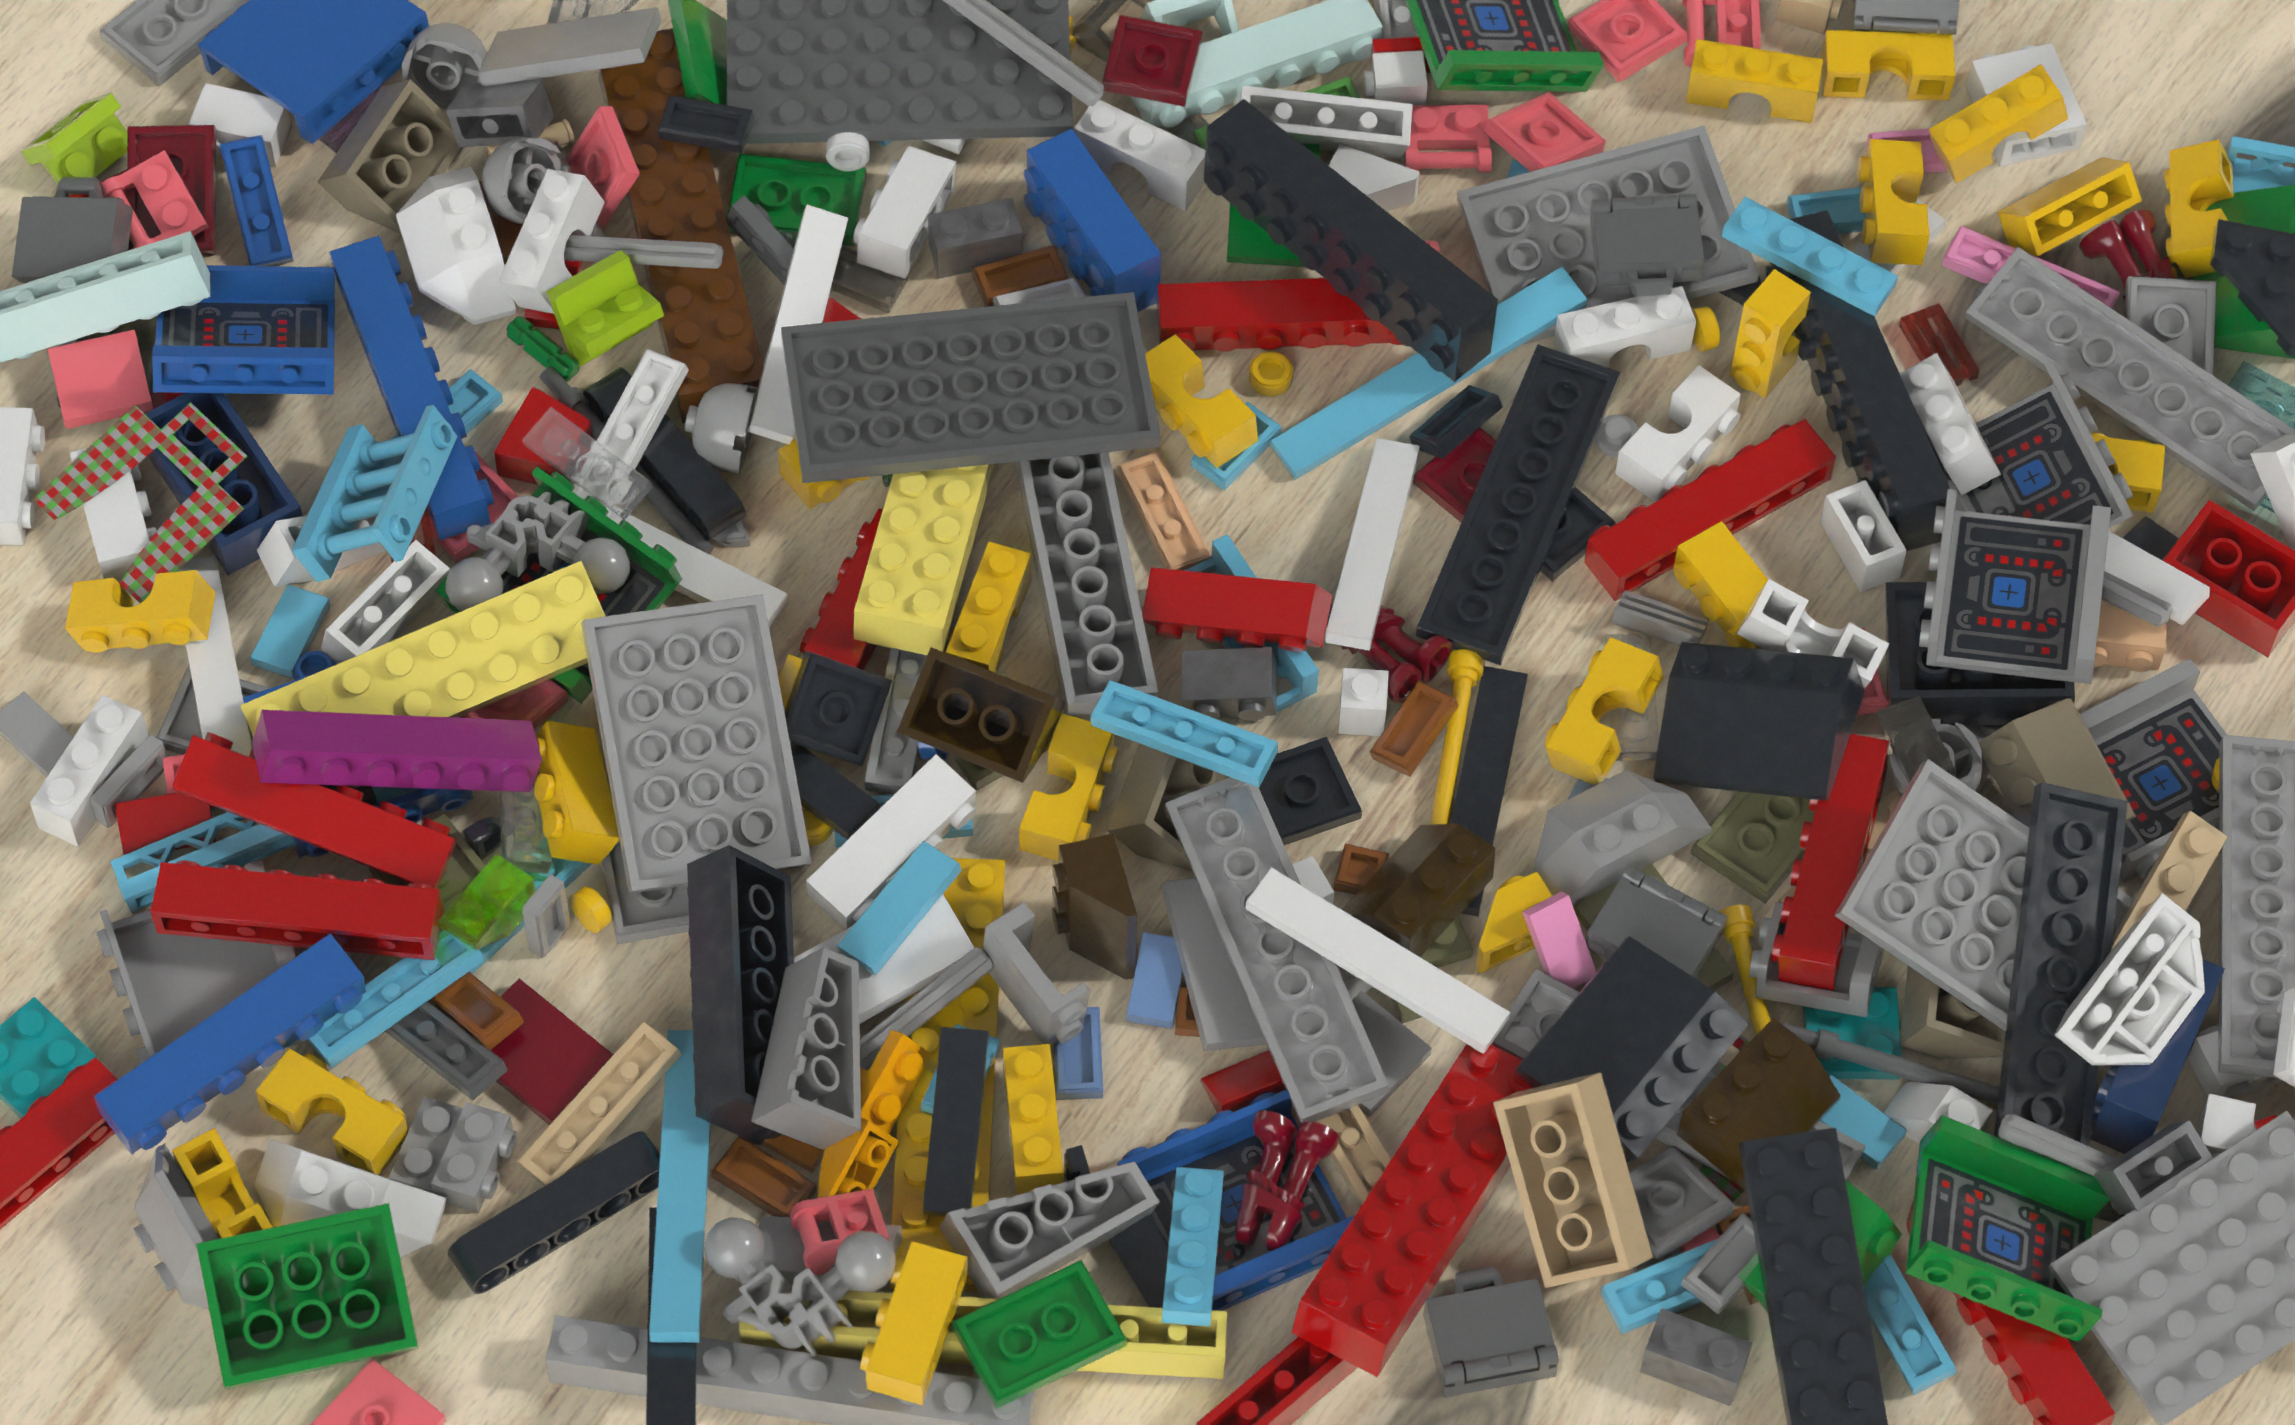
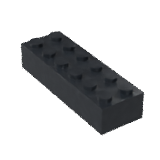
(737, 969)

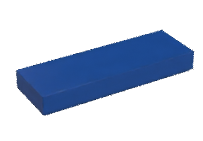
(256, 202)

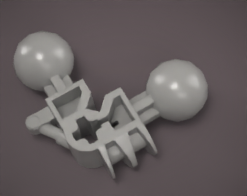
(538, 528)
(737, 1250)

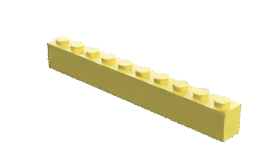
(1150, 1347)

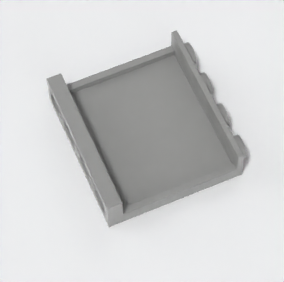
(179, 978)

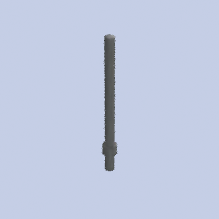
(656, 496)
(1827, 1045)

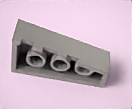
(814, 1053)
(1039, 1231)

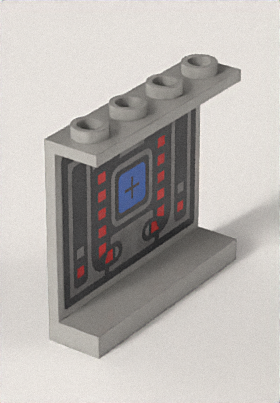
(2046, 461)
(2015, 594)
(2162, 756)

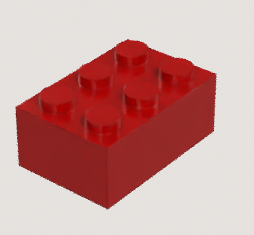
(2246, 573)

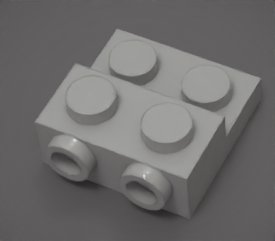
(455, 1152)

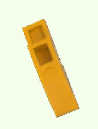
(885, 1088)

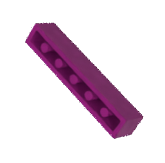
(396, 751)

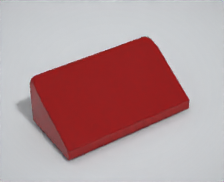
(157, 818)
(1243, 1082)

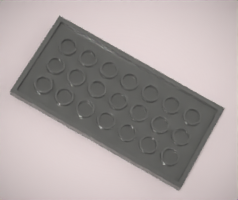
(891, 71)
(969, 387)

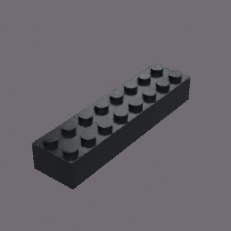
(1349, 240)
(1869, 405)

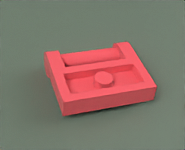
(1735, 23)
(1449, 129)
(163, 196)
(847, 1215)

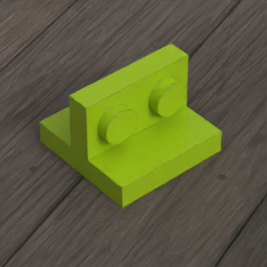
(82, 141)
(602, 307)

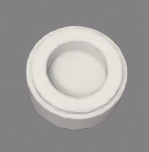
(847, 151)

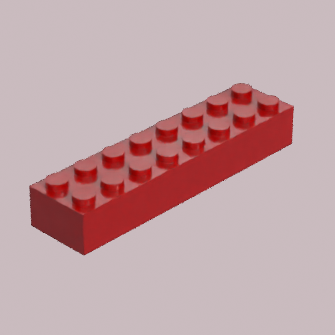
(1413, 1216)

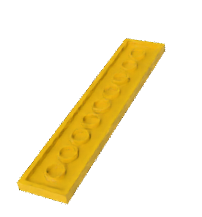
(976, 901)

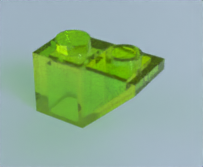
(490, 904)

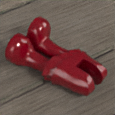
(2136, 230)
(1421, 659)
(1262, 1194)

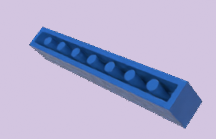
(408, 376)

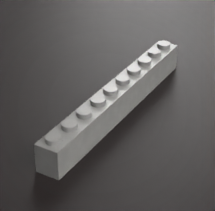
(770, 1381)

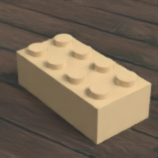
(1573, 1180)

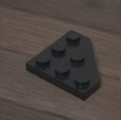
(2263, 271)

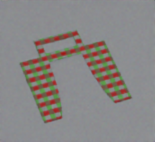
(120, 451)

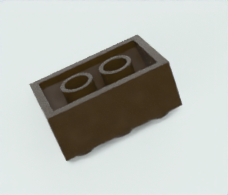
(980, 715)
(1425, 885)
(1095, 904)
(1762, 1093)

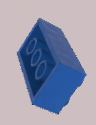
(1090, 221)

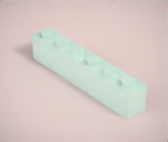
(1272, 56)
(101, 296)

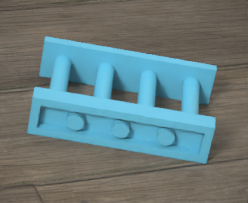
(358, 471)

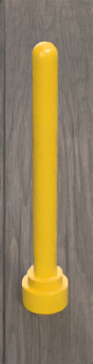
(1464, 671)
(1738, 933)

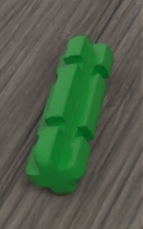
(542, 347)

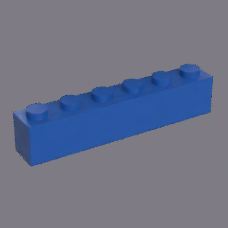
(231, 1045)

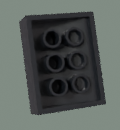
(1947, 692)
(1757, 720)
(1648, 1035)

